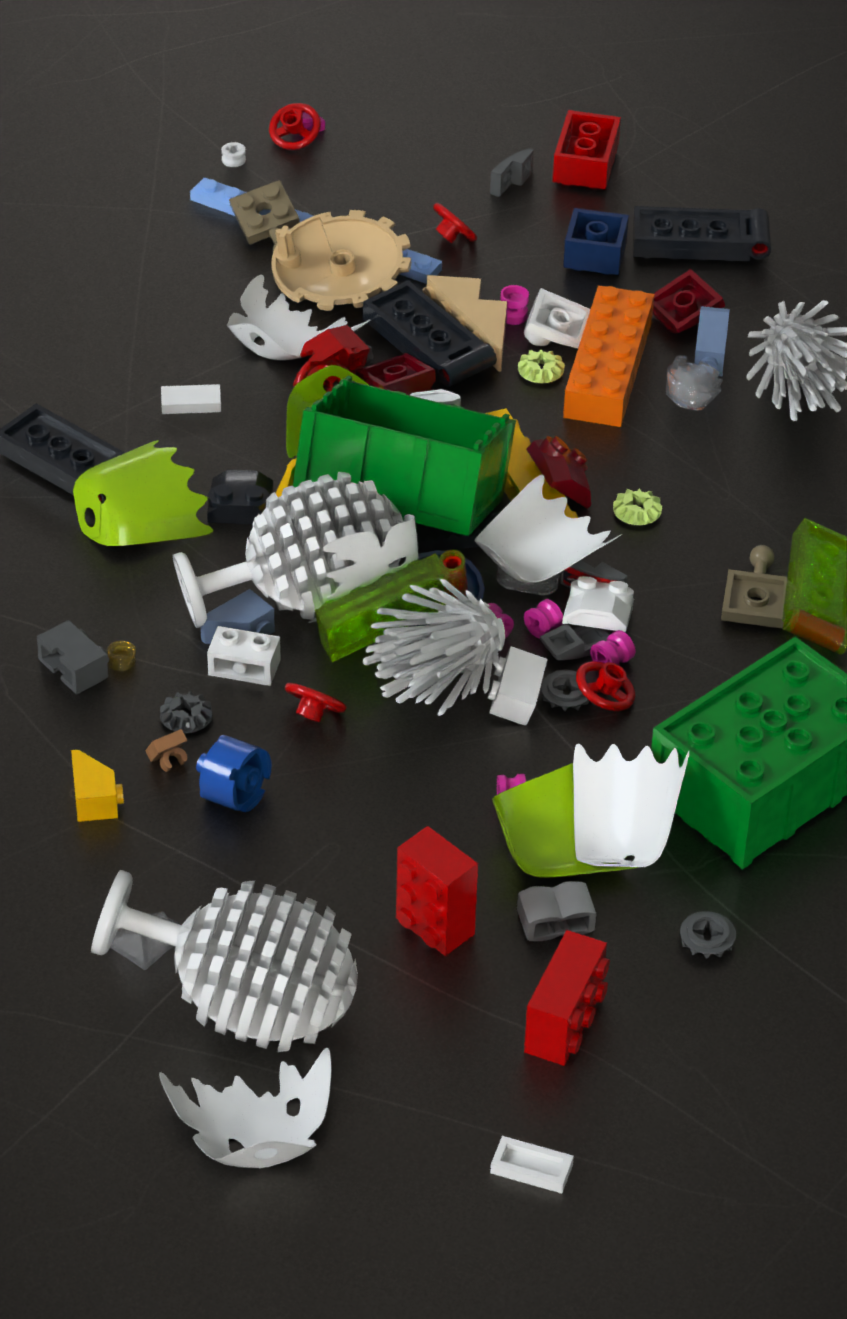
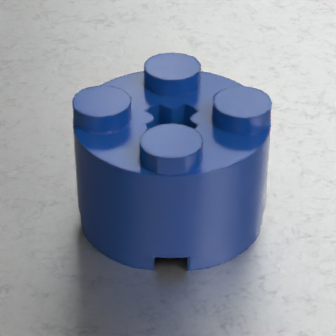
(233, 773)

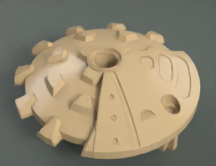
(338, 259)

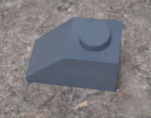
(712, 337)
(243, 613)

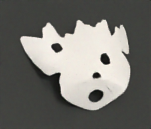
(278, 326)
(370, 557)
(256, 1122)

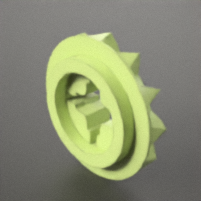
(530, 369)
(633, 514)

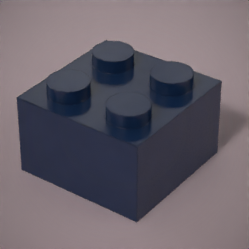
(596, 241)

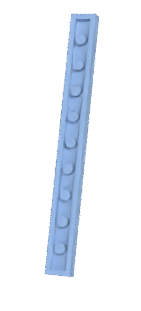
(217, 196)

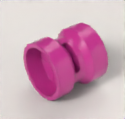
(517, 299)
(616, 649)

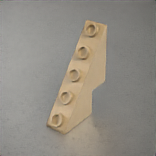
(462, 301)

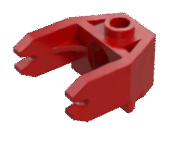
(339, 344)

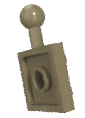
(258, 226)
(744, 585)

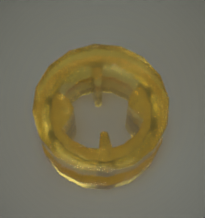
(121, 662)

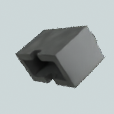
(74, 655)

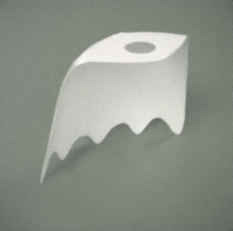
(536, 538)
(624, 806)

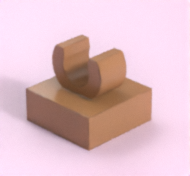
(168, 746)

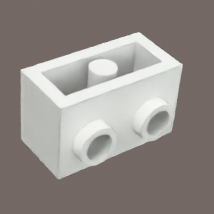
(244, 655)
(517, 685)

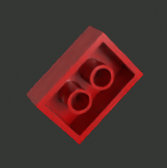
(586, 149)
(436, 890)
(566, 998)

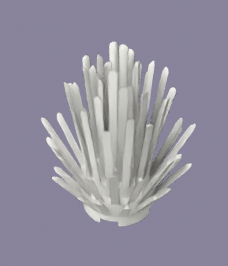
(800, 351)
(458, 640)

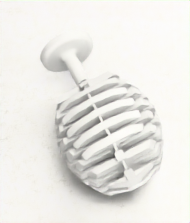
(288, 542)
(249, 960)

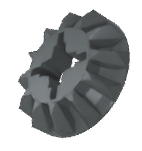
(554, 686)
(177, 719)
(721, 929)

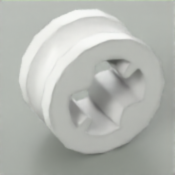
(233, 154)

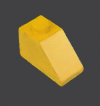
(95, 789)

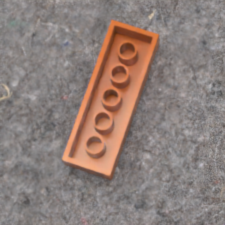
(608, 356)

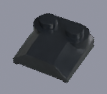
(238, 496)

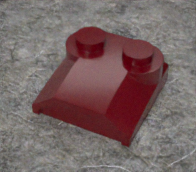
(680, 301)
(399, 374)
(562, 468)

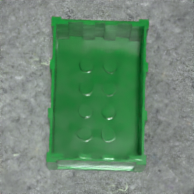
(420, 453)
(761, 751)

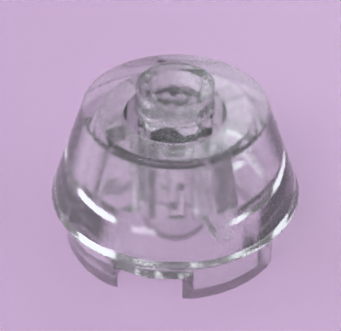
(692, 384)

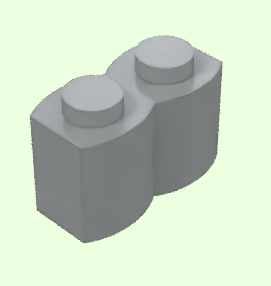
(552, 911)

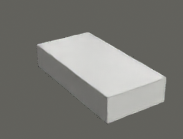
(190, 399)
(532, 1164)

